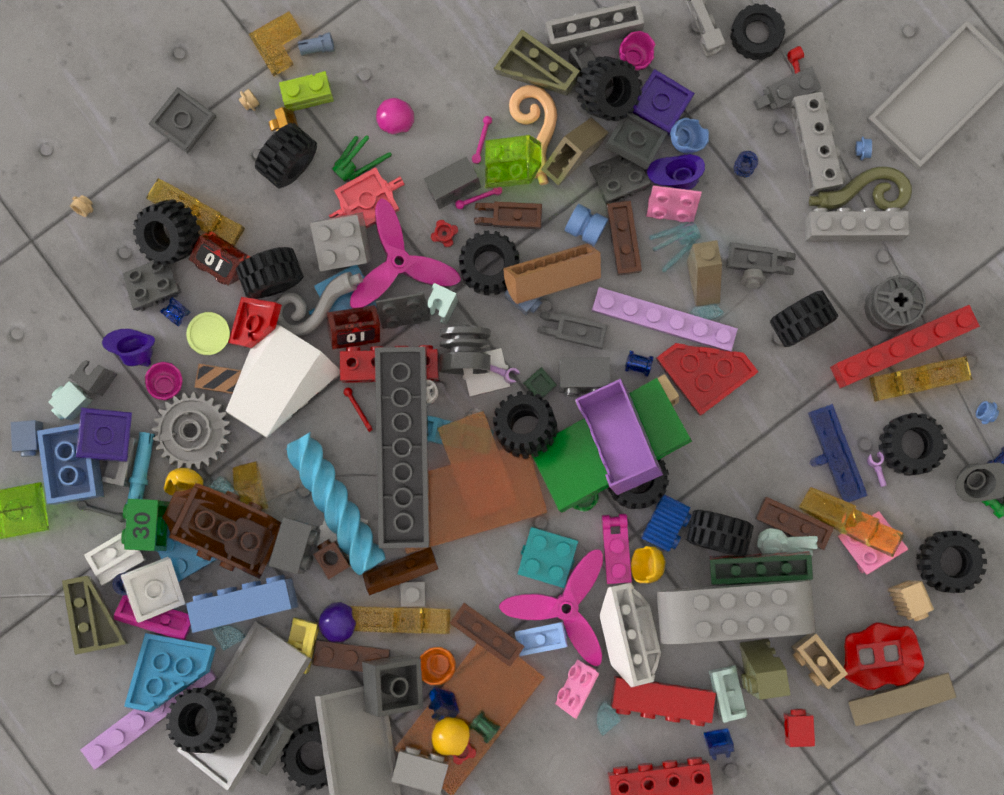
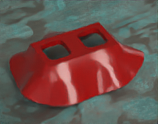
(874, 675)

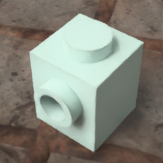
(68, 401)

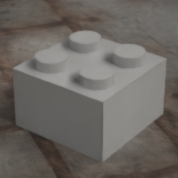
(341, 241)

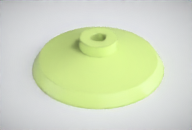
(208, 333)

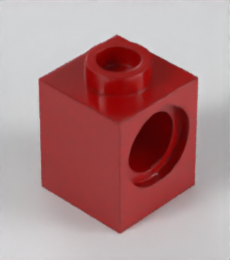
(799, 728)

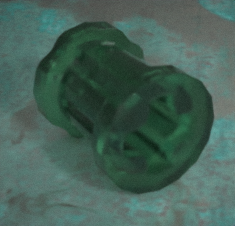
(484, 726)

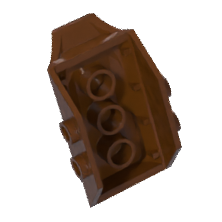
(222, 528)

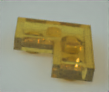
(270, 41)

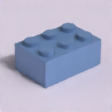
(64, 475)

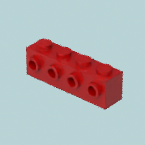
(359, 365)
(664, 699)
(668, 779)

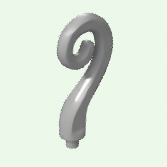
(337, 287)

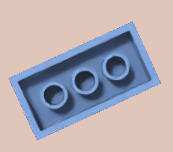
(240, 605)

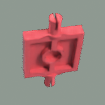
(364, 193)

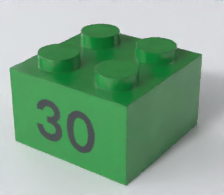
(145, 525)

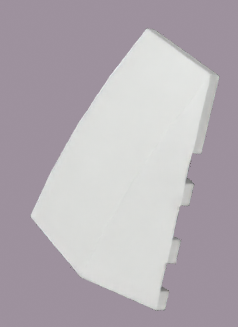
(278, 381)

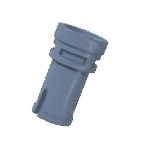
(321, 43)

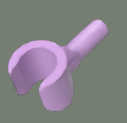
(504, 373)
(877, 466)

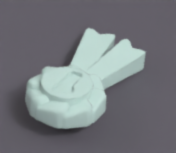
(776, 541)

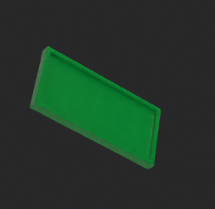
(573, 461)

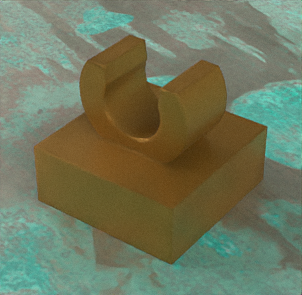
(284, 117)

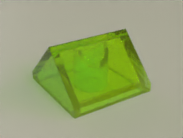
(22, 510)

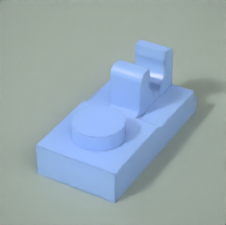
(542, 638)

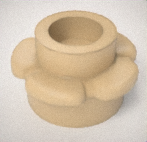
(248, 100)
(82, 205)

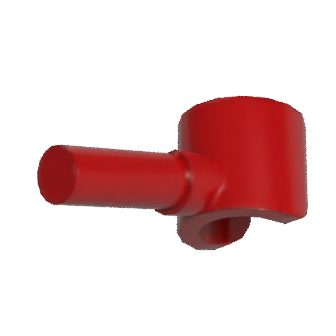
(793, 56)

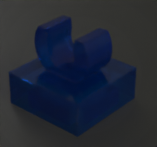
(443, 704)
(719, 743)

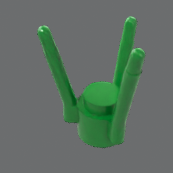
(345, 167)

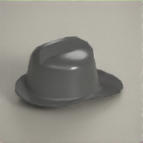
(980, 482)

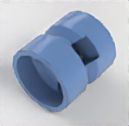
(586, 224)

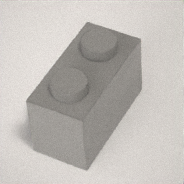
(420, 770)

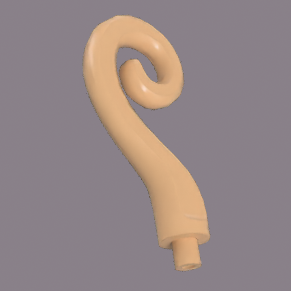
(550, 120)

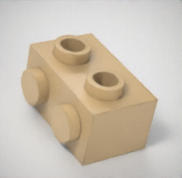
(819, 660)

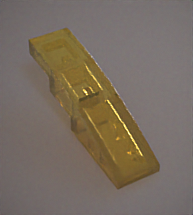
(207, 217)
(920, 378)
(851, 522)
(401, 619)

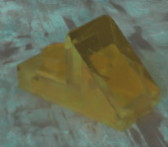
(249, 484)

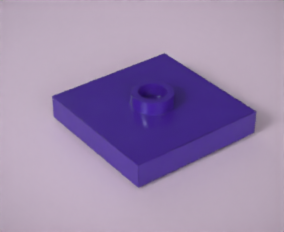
(662, 101)
(103, 435)

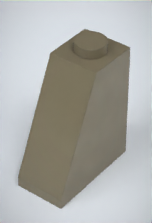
(574, 150)
(705, 272)

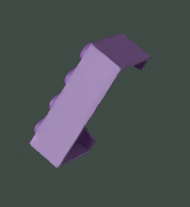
(619, 437)

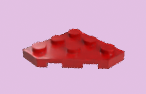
(705, 373)

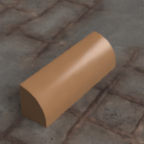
(552, 273)

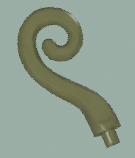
(836, 199)

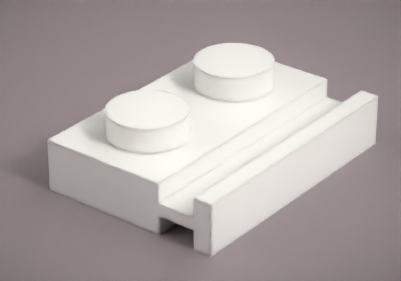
(112, 559)

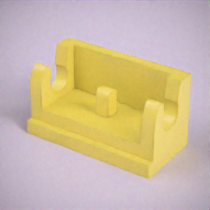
(304, 637)

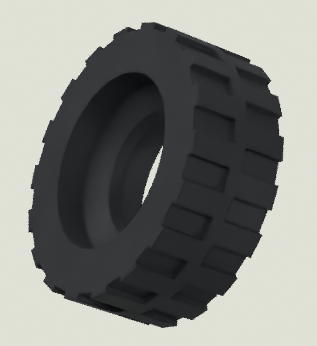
(757, 13)

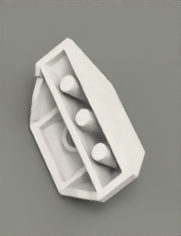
(630, 634)

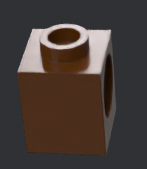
(331, 569)

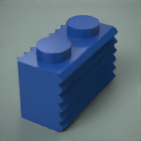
(666, 523)

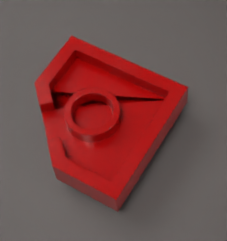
(253, 321)

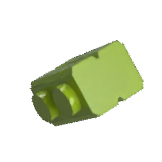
(306, 91)

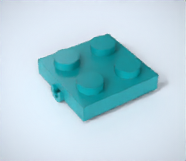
(547, 557)

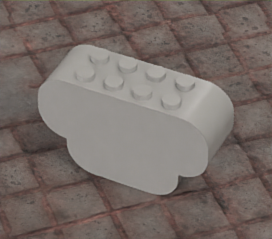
(736, 611)

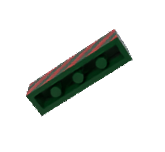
(761, 567)

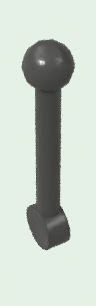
(83, 505)

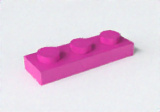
(170, 623)

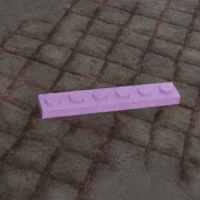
(664, 319)
(131, 728)

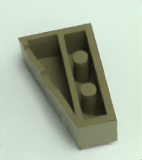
(537, 65)
(90, 617)
(763, 673)

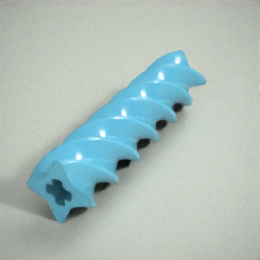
(332, 499)

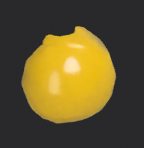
(181, 479)
(647, 564)
(450, 736)

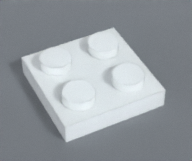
(153, 589)

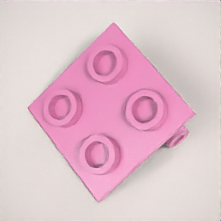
(673, 204)
(867, 557)
(577, 688)

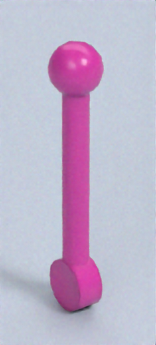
(476, 158)
(460, 204)

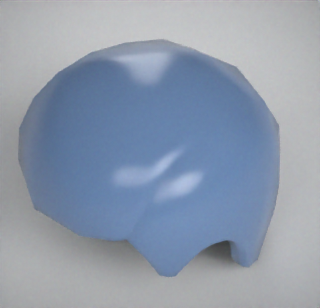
(689, 136)

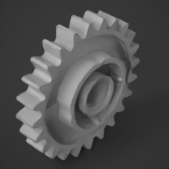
(174, 427)

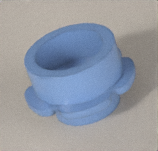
(863, 148)
(987, 412)

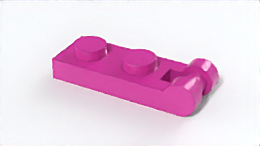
(616, 550)

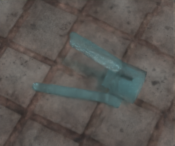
(685, 234)

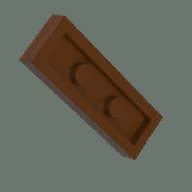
(624, 238)
(793, 522)
(400, 571)
(487, 634)
(345, 655)

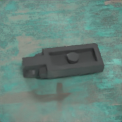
(788, 88)

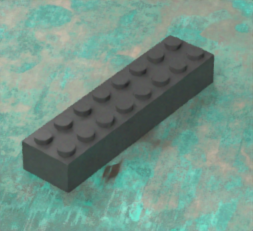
(402, 447)

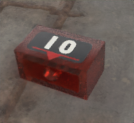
(217, 258)
(353, 327)

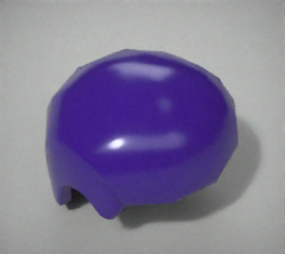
(337, 622)

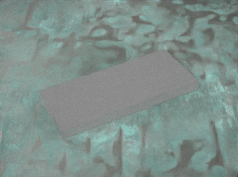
(940, 95)
(259, 686)
(355, 745)

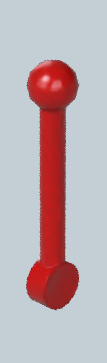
(348, 393)

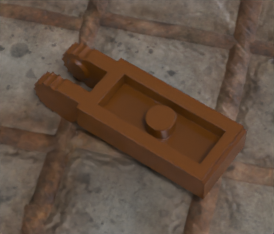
(510, 215)

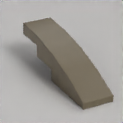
(902, 699)

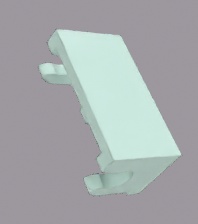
(444, 301)
(728, 693)

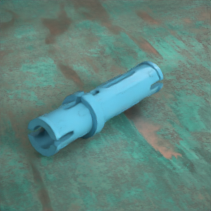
(141, 466)

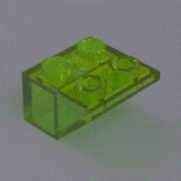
(511, 161)

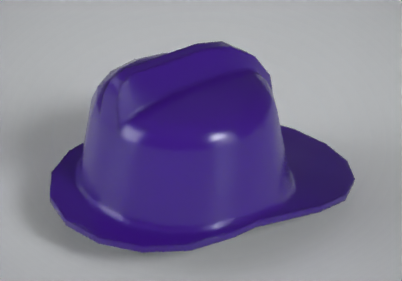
(677, 171)
(131, 346)

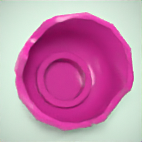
(637, 49)
(394, 116)
(163, 381)

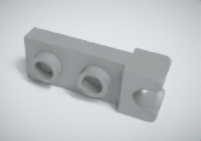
(711, 38)

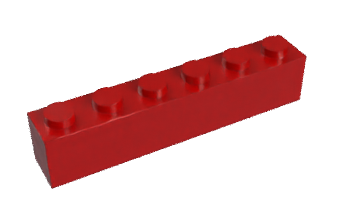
(904, 346)

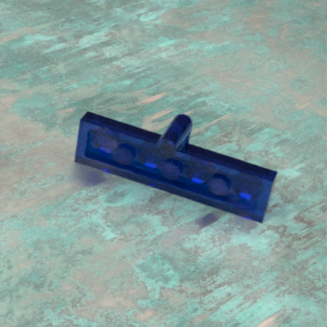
(836, 454)

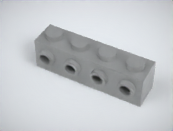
(594, 26)
(817, 143)
(856, 225)

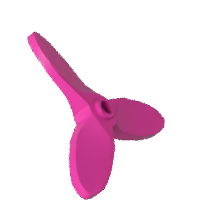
(416, 267)
(546, 607)

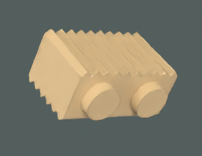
(911, 600)

